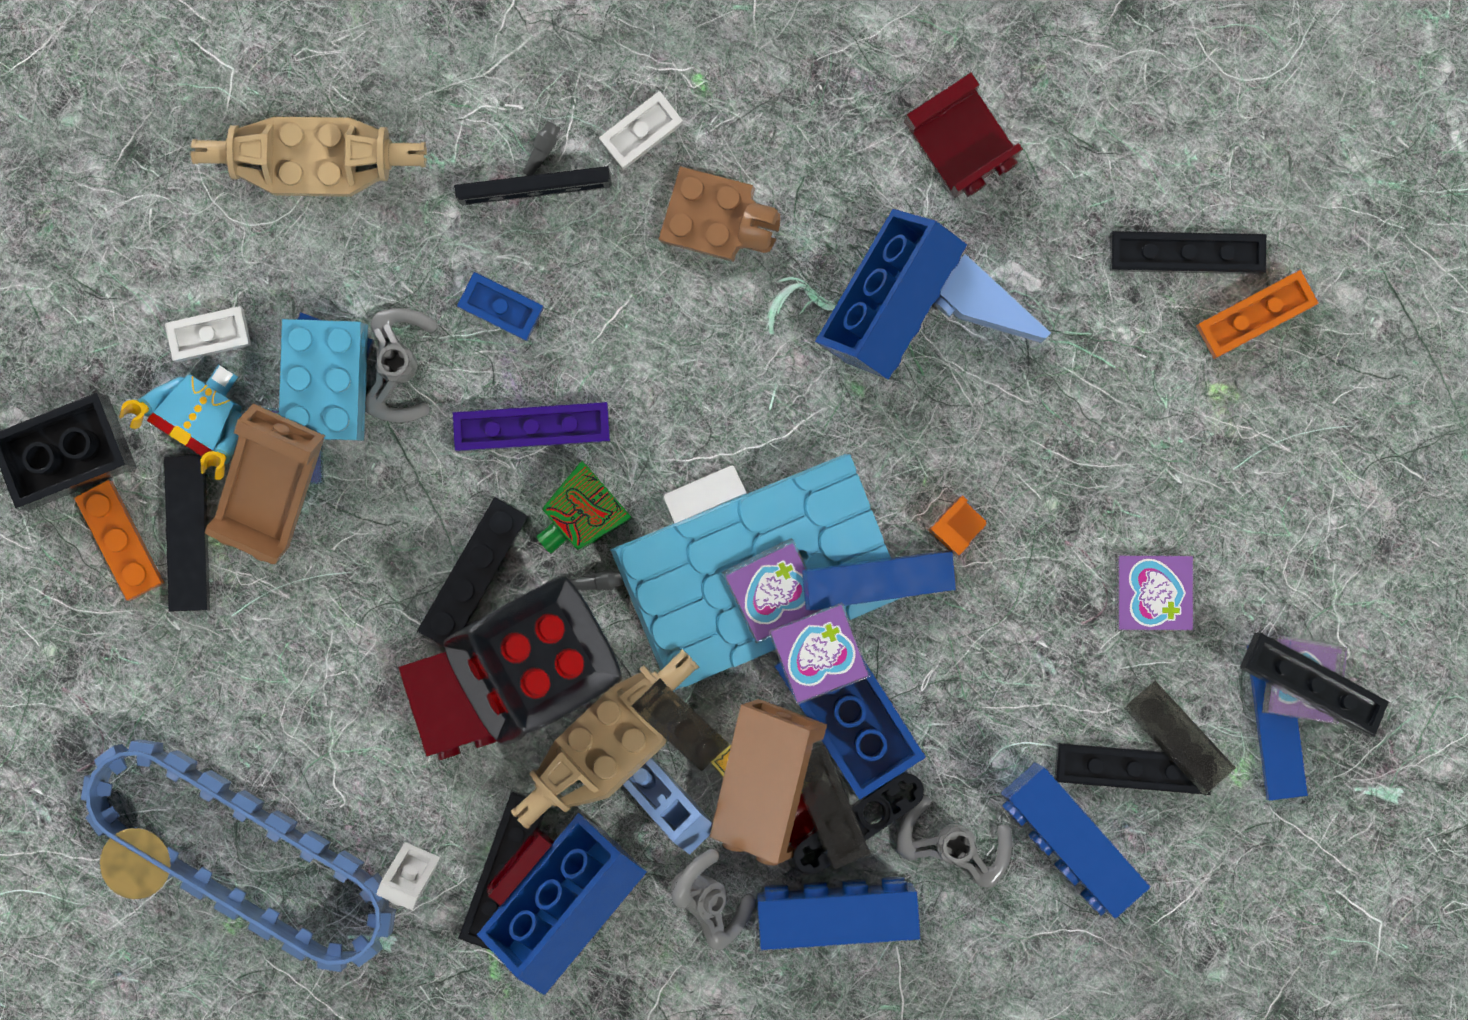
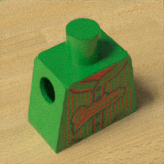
(581, 512)

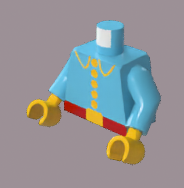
(194, 415)

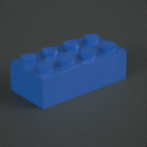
(891, 293)
(863, 733)
(1076, 841)
(561, 904)
(839, 914)

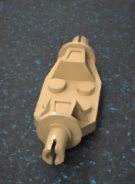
(309, 155)
(601, 746)

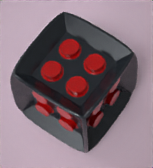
(533, 660)

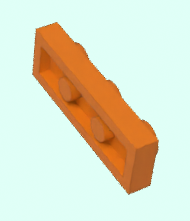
(1257, 314)
(119, 540)

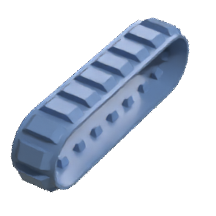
(233, 903)

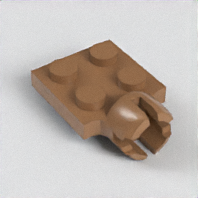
(717, 216)

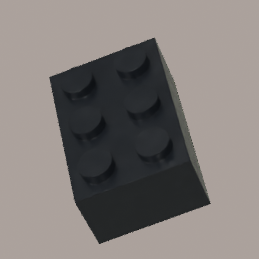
(63, 452)

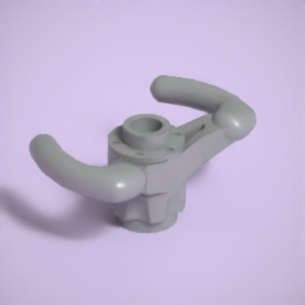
(395, 364)
(954, 845)
(706, 900)

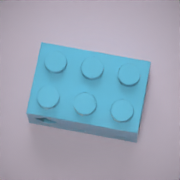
(324, 376)

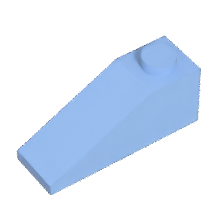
(982, 301)
(669, 806)

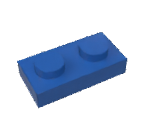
(500, 306)

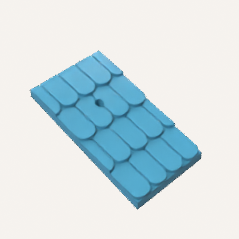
(678, 569)

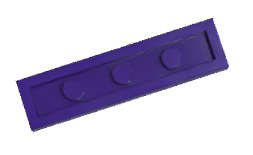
(531, 427)

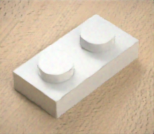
(641, 130)
(207, 334)
(408, 876)

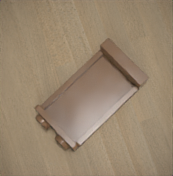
(265, 484)
(764, 780)

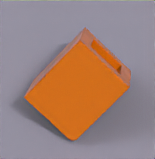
(958, 526)

